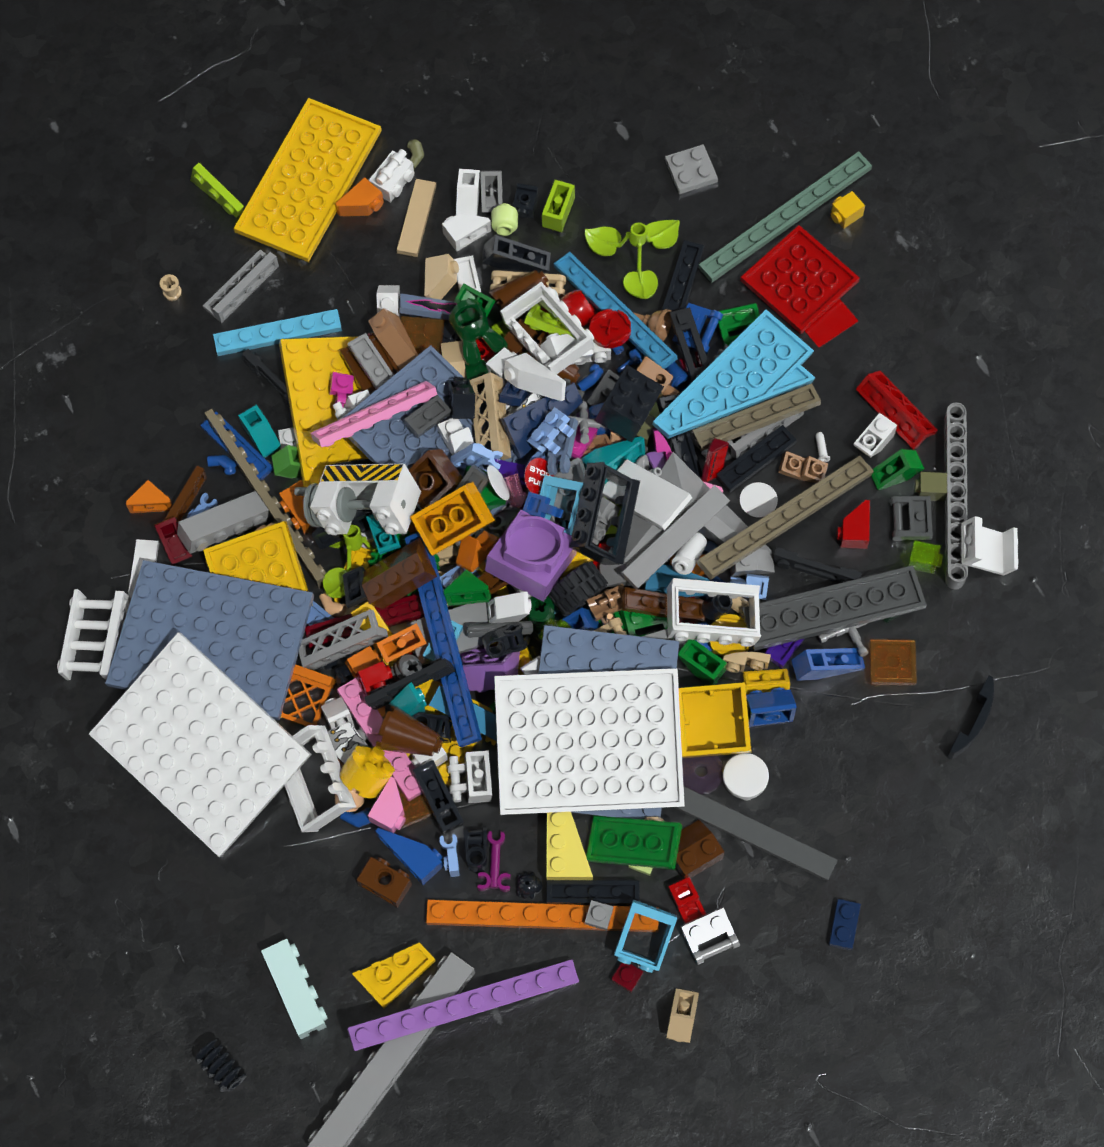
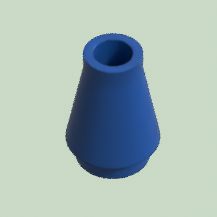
(680, 378)

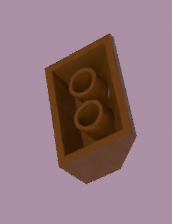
(398, 575)

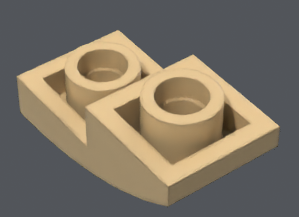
(737, 661)

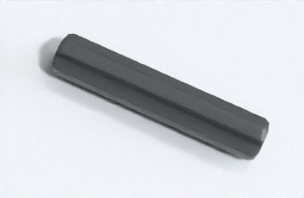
(480, 630)

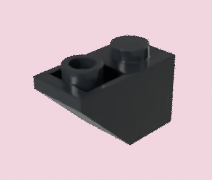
(461, 398)

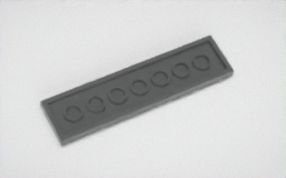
(838, 607)

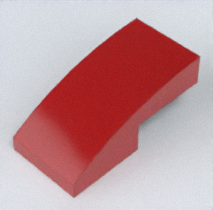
(686, 900)

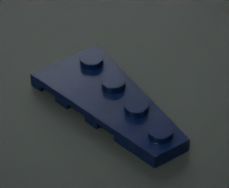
(524, 421)

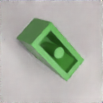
(287, 462)

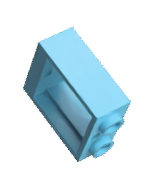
(549, 489)
(654, 913)

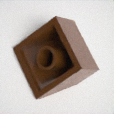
(435, 477)
(697, 850)

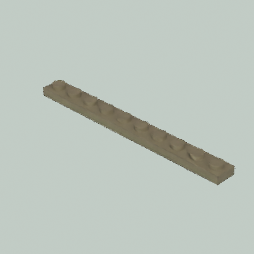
(250, 473)
(784, 517)

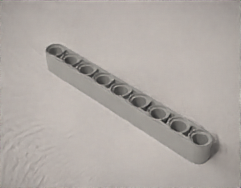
(957, 485)

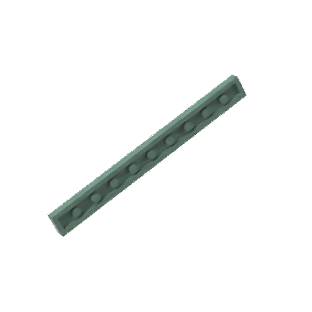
(784, 217)

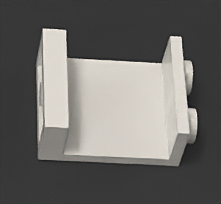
(988, 548)

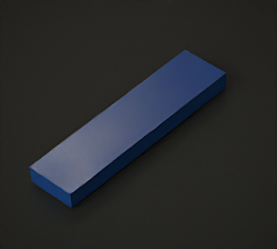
(261, 464)

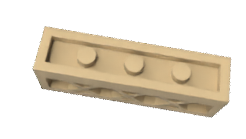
(494, 411)

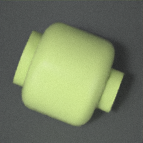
(504, 219)

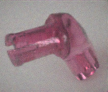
(517, 496)

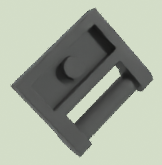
(918, 515)

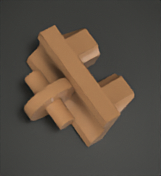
(606, 603)

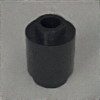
(716, 606)

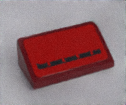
(715, 459)

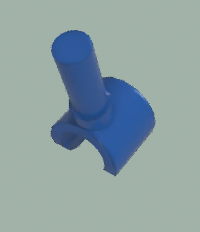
(635, 359)

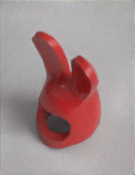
(577, 305)

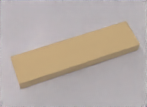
(416, 218)

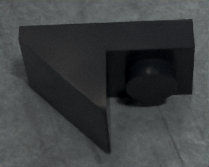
(353, 587)

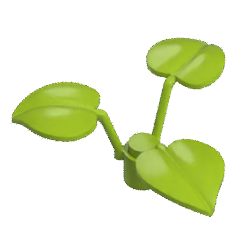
(606, 240)
(333, 581)

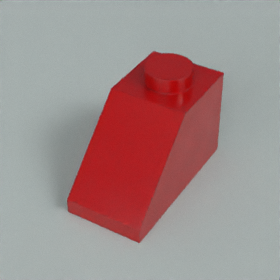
(856, 527)

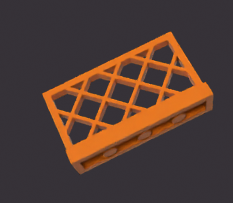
(316, 680)

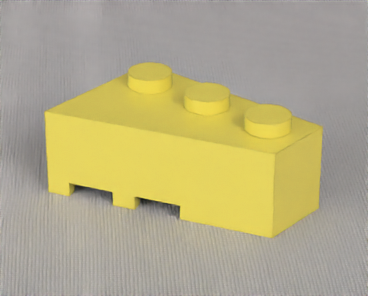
(564, 849)

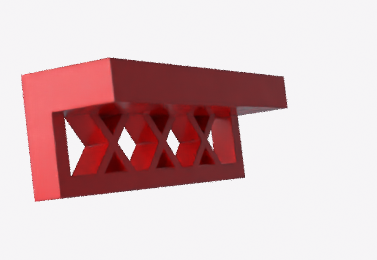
(896, 407)

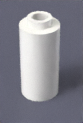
(689, 554)

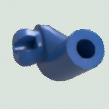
(359, 819)

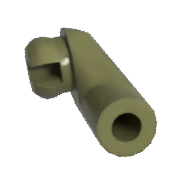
(417, 152)

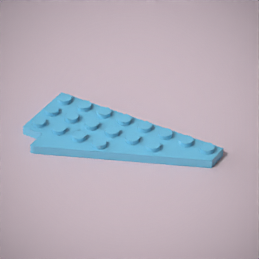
(749, 371)

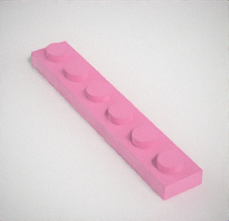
(380, 411)
(370, 723)

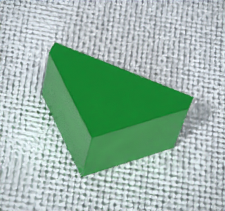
(468, 292)
(467, 590)

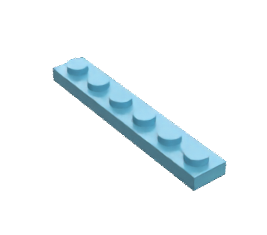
(272, 332)

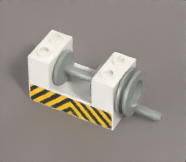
(348, 488)

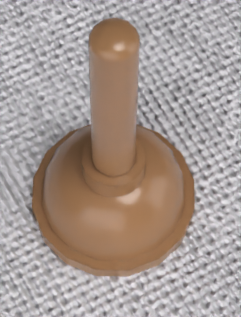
(658, 322)

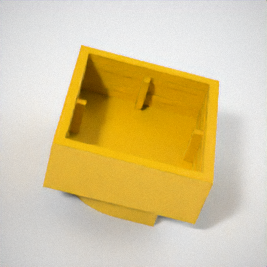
(714, 720)

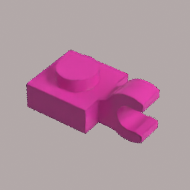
(341, 386)

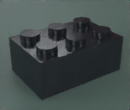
(629, 403)

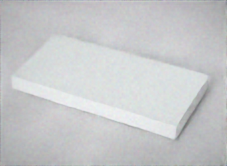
(656, 498)

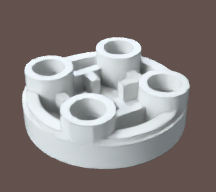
(745, 776)

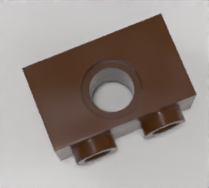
(392, 892)

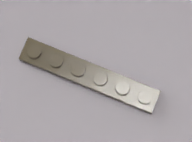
(757, 416)

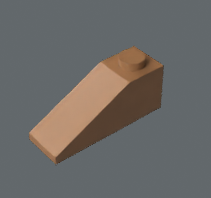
(393, 337)

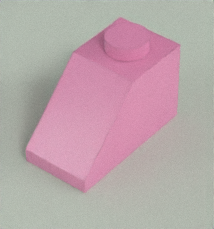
(388, 809)

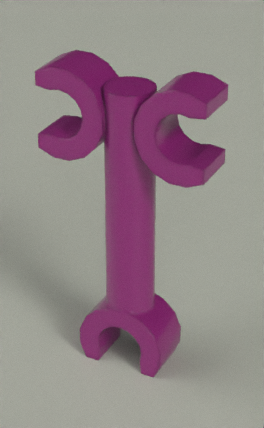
(494, 880)

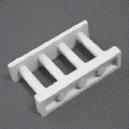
(119, 607)

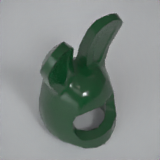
(473, 326)

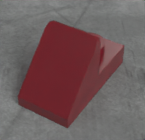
(173, 545)

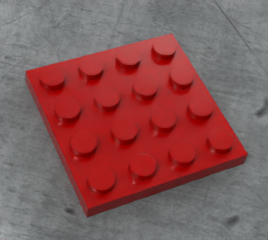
(799, 279)

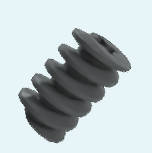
(404, 667)

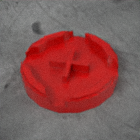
(610, 328)

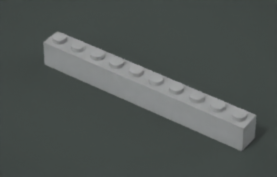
(389, 1062)

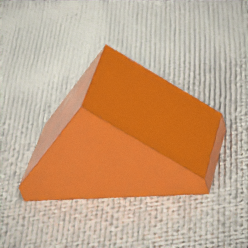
(148, 499)

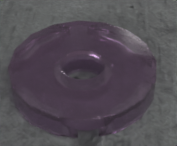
(704, 784)

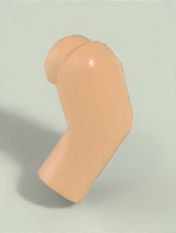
(333, 608)

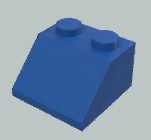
(770, 707)

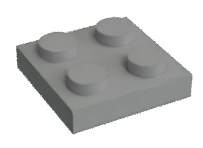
(691, 169)

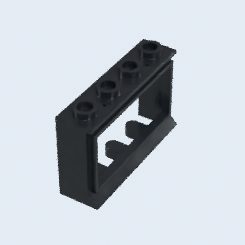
(588, 513)

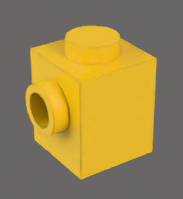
(847, 209)

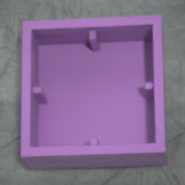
(531, 555)

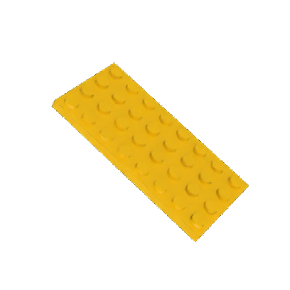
(323, 160)
(308, 374)

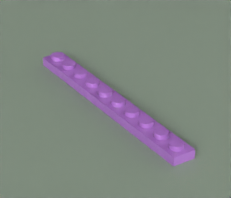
(462, 1005)

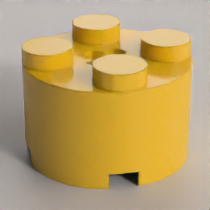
(366, 771)

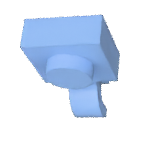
(752, 579)
(451, 860)

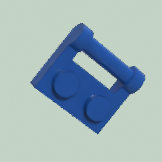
(700, 315)

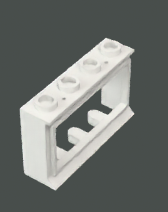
(560, 310)
(707, 633)
(298, 791)

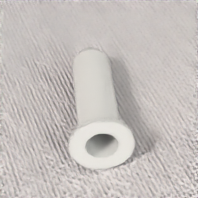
(820, 440)

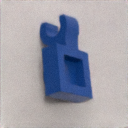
(539, 506)

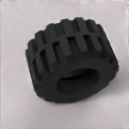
(577, 588)

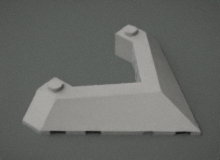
(718, 529)

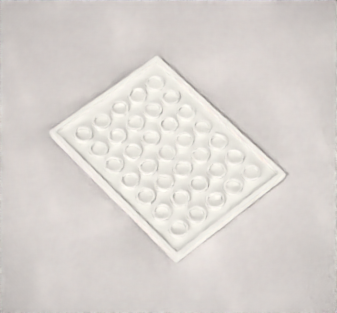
(588, 741)
(200, 744)

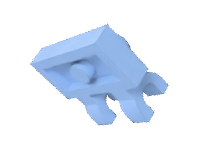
(543, 436)
(476, 455)

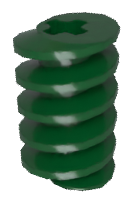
(540, 612)

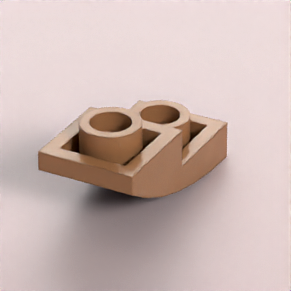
(801, 468)

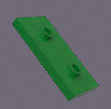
(634, 842)

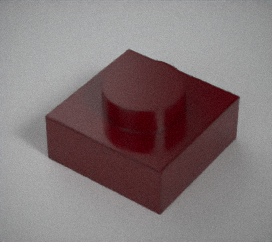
(627, 976)

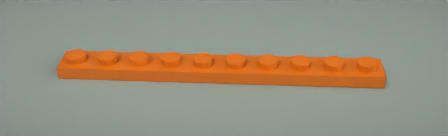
(528, 916)

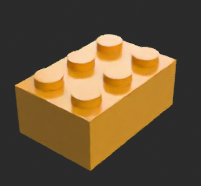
(452, 518)

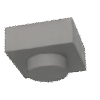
(599, 915)

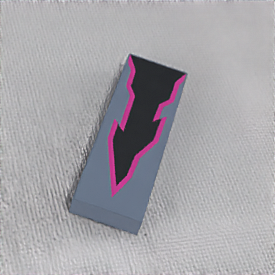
(425, 306)

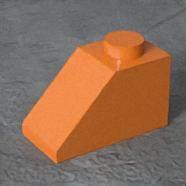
(360, 200)
(401, 643)

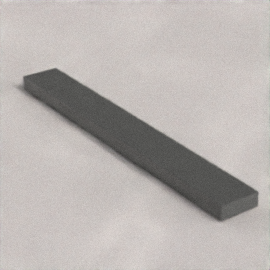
(757, 834)

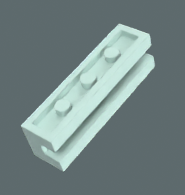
(293, 988)

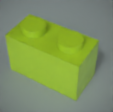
(558, 206)

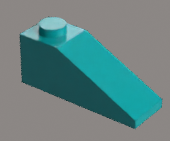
(616, 454)

